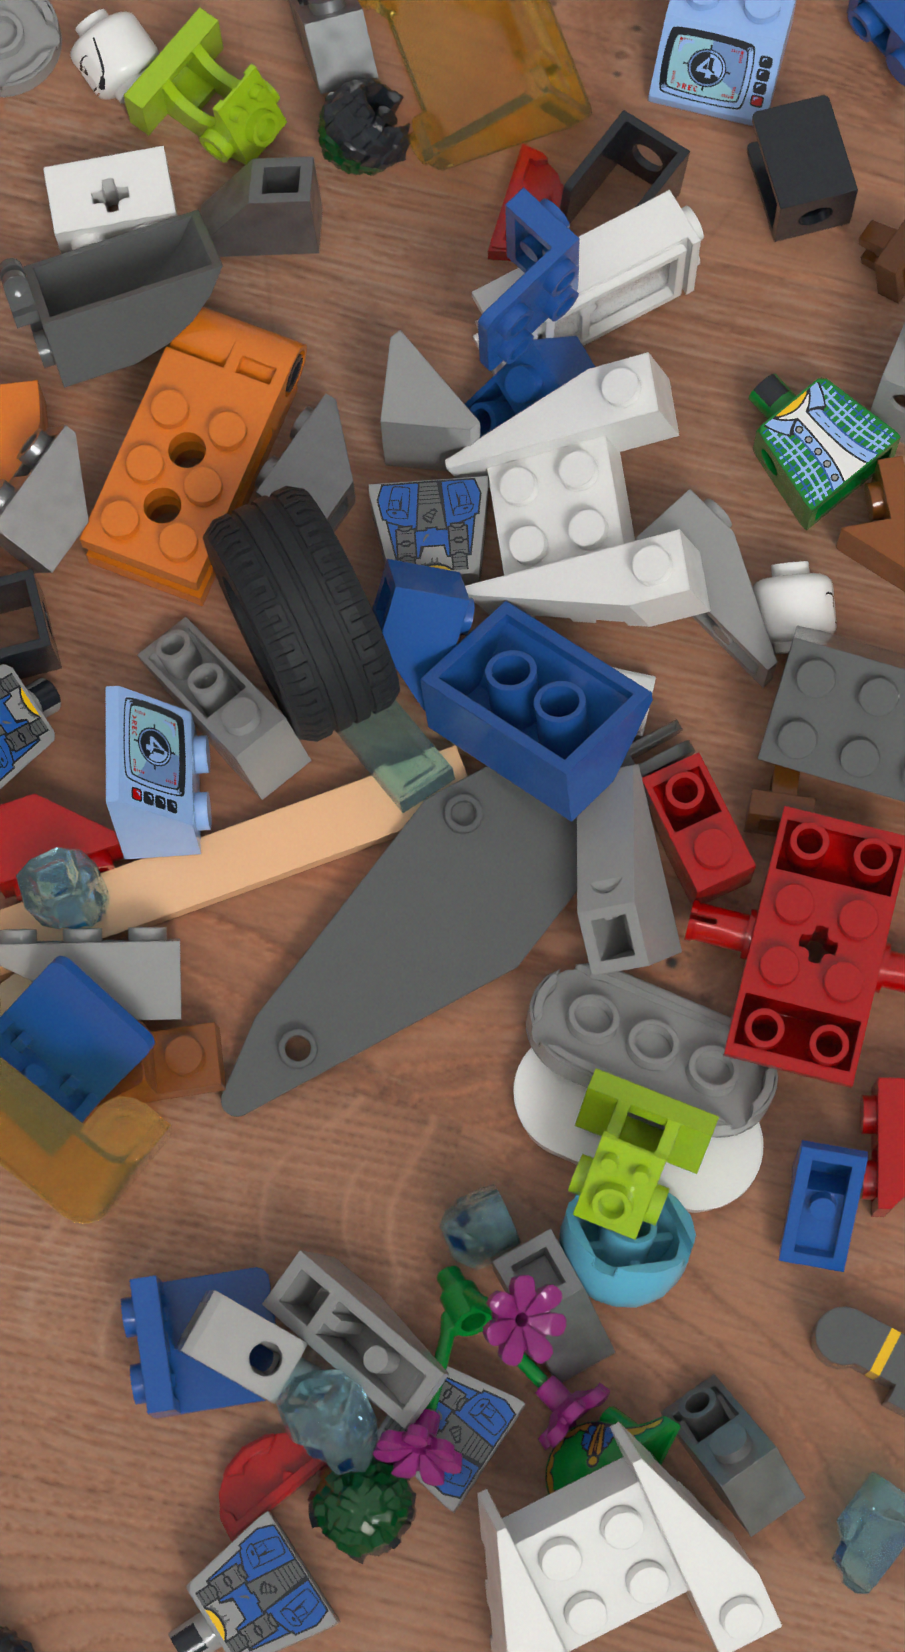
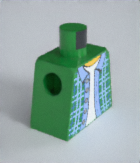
(817, 444)

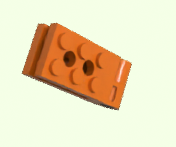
(210, 399)

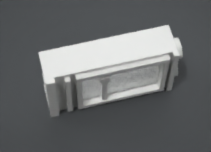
(623, 270)

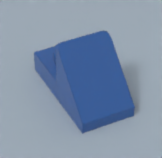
(822, 1205)

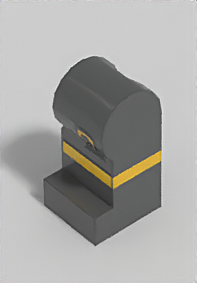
(857, 1341)

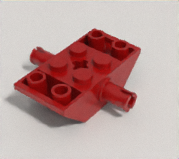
(824, 886)

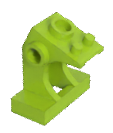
(188, 77)
(621, 1181)

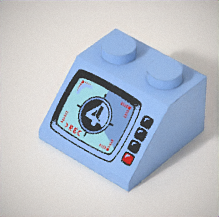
(721, 56)
(154, 776)

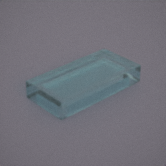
(398, 756)

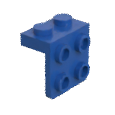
(549, 257)
(71, 1037)
(158, 1316)

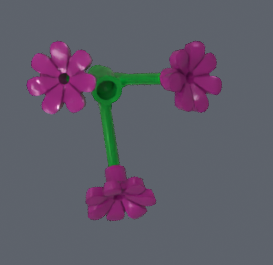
(515, 1325)

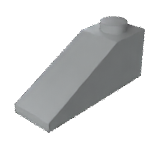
(734, 613)
(357, 1334)

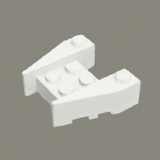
(567, 505)
(613, 1553)

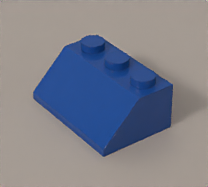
(535, 709)

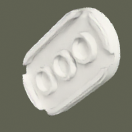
(549, 1111)

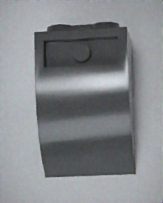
(114, 297)

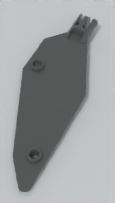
(429, 923)

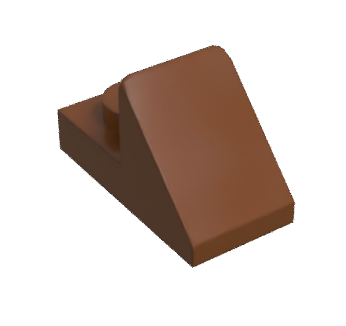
(882, 542)
(179, 1065)

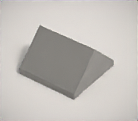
(420, 412)

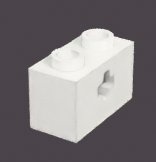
(86, 188)

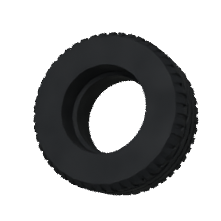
(302, 613)

